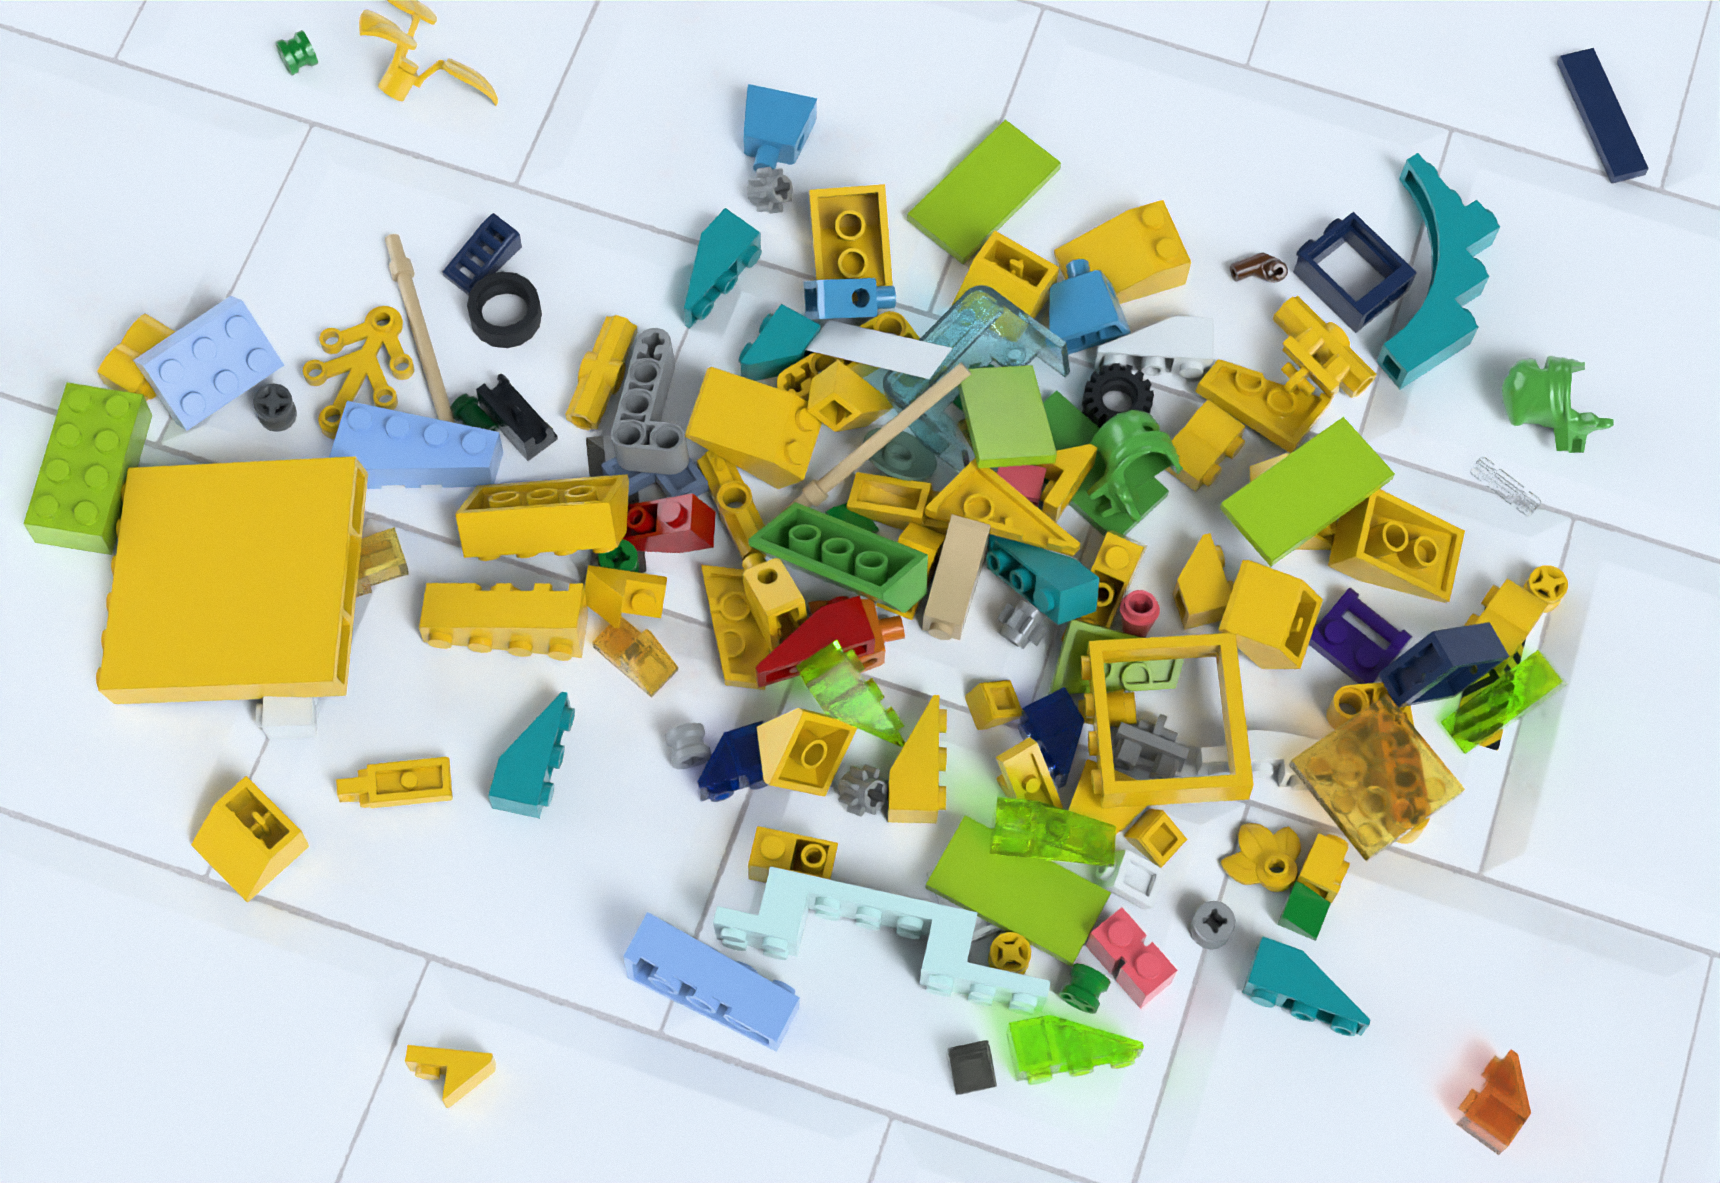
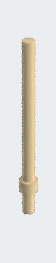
(403, 272)
(817, 491)

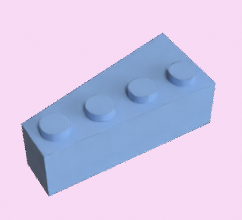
(416, 449)
(710, 982)

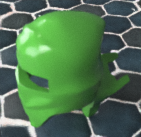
(1545, 399)
(1132, 455)

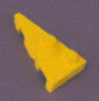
(993, 501)

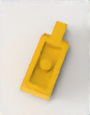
(399, 783)

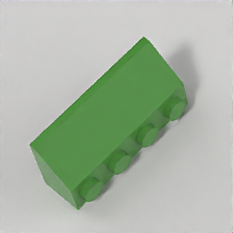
(845, 556)

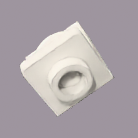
(1132, 878)

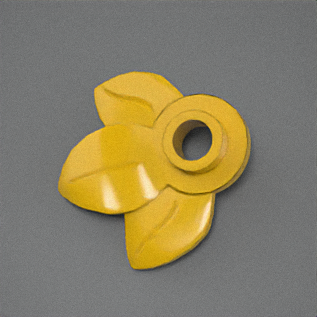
(1260, 853)

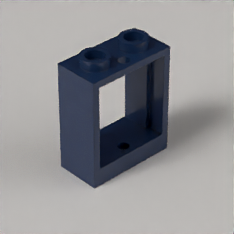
(1374, 250)
(1442, 664)

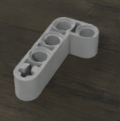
(637, 433)

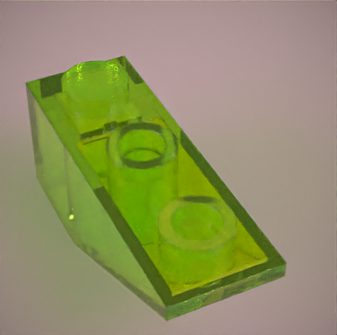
(845, 695)
(1504, 701)
(1050, 833)
(1058, 1045)

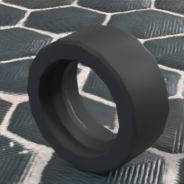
(499, 284)

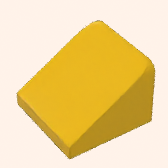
(993, 704)
(1156, 836)

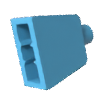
(776, 125)
(834, 298)
(1085, 309)

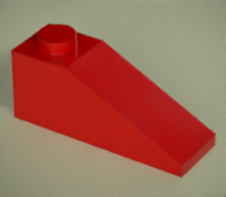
(838, 620)

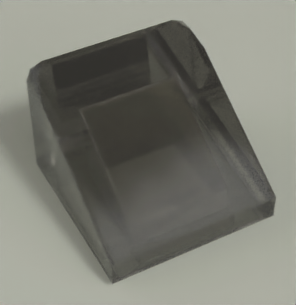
(971, 1067)

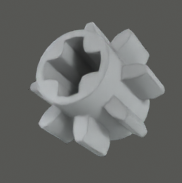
(769, 190)
(1022, 624)
(863, 790)

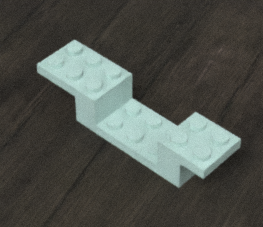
(950, 933)

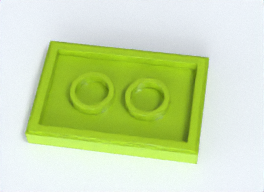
(1006, 417)

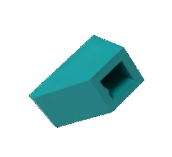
(779, 344)

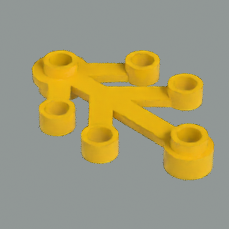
(361, 363)

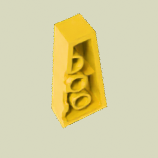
(506, 619)

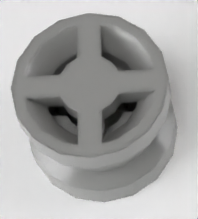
(688, 745)
(1210, 934)

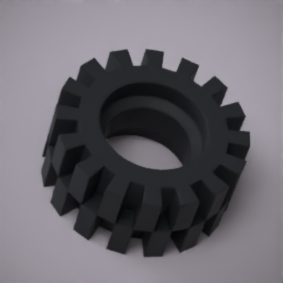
(1115, 380)

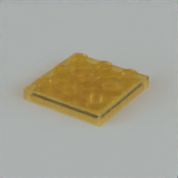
(1376, 777)

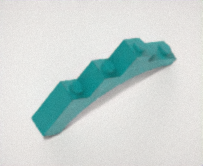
(1457, 277)

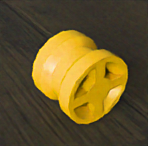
(1550, 580)
(1013, 948)

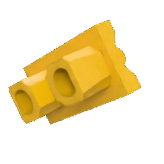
(1325, 377)

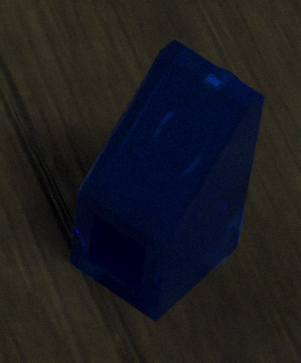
(1056, 728)
(733, 765)

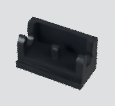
(516, 418)

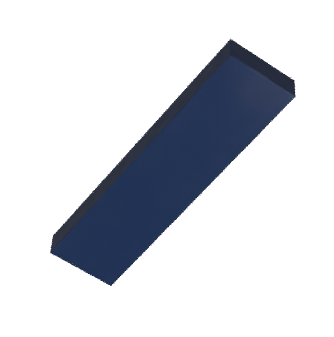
(1602, 115)

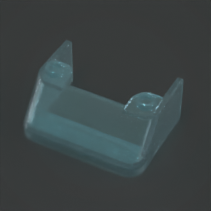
(980, 330)

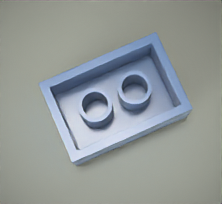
(209, 362)

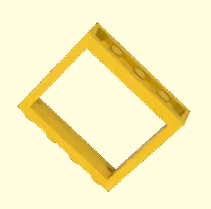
(1171, 790)

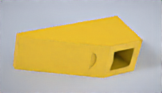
(1116, 569)
(914, 776)

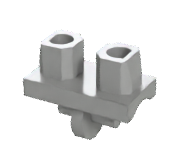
(1152, 743)

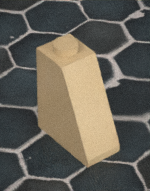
(956, 578)

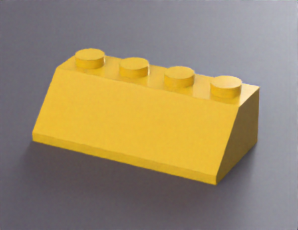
(544, 517)

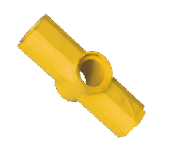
(1296, 317)
(601, 372)
(728, 487)

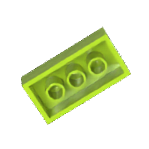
(85, 466)

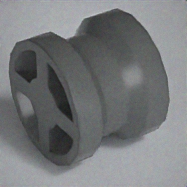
(266, 403)

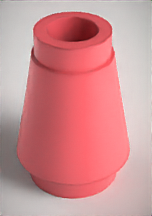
(1138, 612)

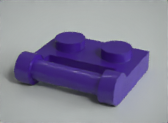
(1349, 647)

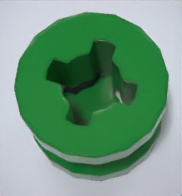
(296, 52)
(624, 551)
(1084, 988)

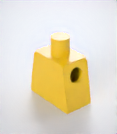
(772, 598)

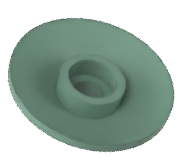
(904, 458)

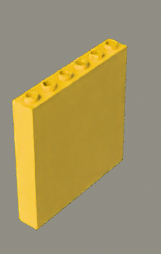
(234, 581)

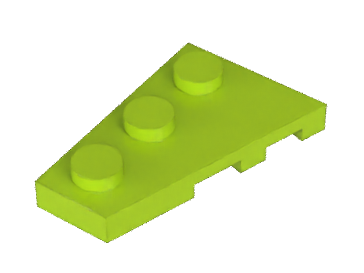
(1119, 675)

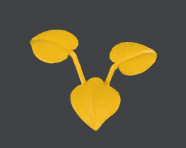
(402, 71)

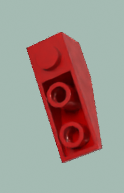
(671, 525)

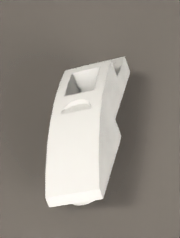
(1268, 753)

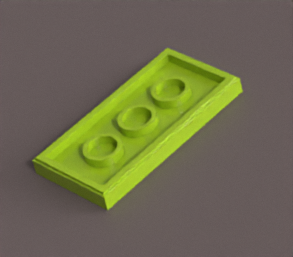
(984, 191)
(1307, 491)
(1018, 893)

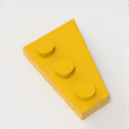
(1263, 403)
(735, 628)

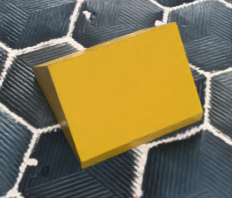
(803, 750)

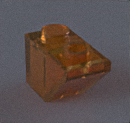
(1499, 1106)

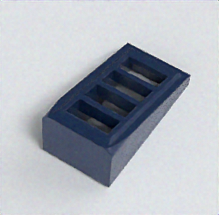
(474, 246)

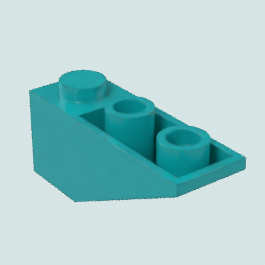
(721, 256)
(1046, 579)
(526, 767)
(1295, 982)

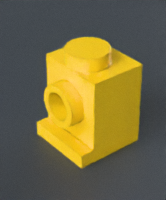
(1325, 866)

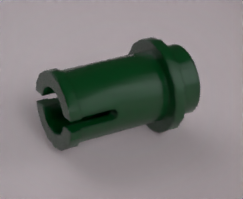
(467, 410)

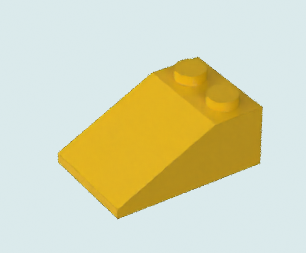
(851, 234)
(1134, 251)
(754, 427)
(1397, 547)

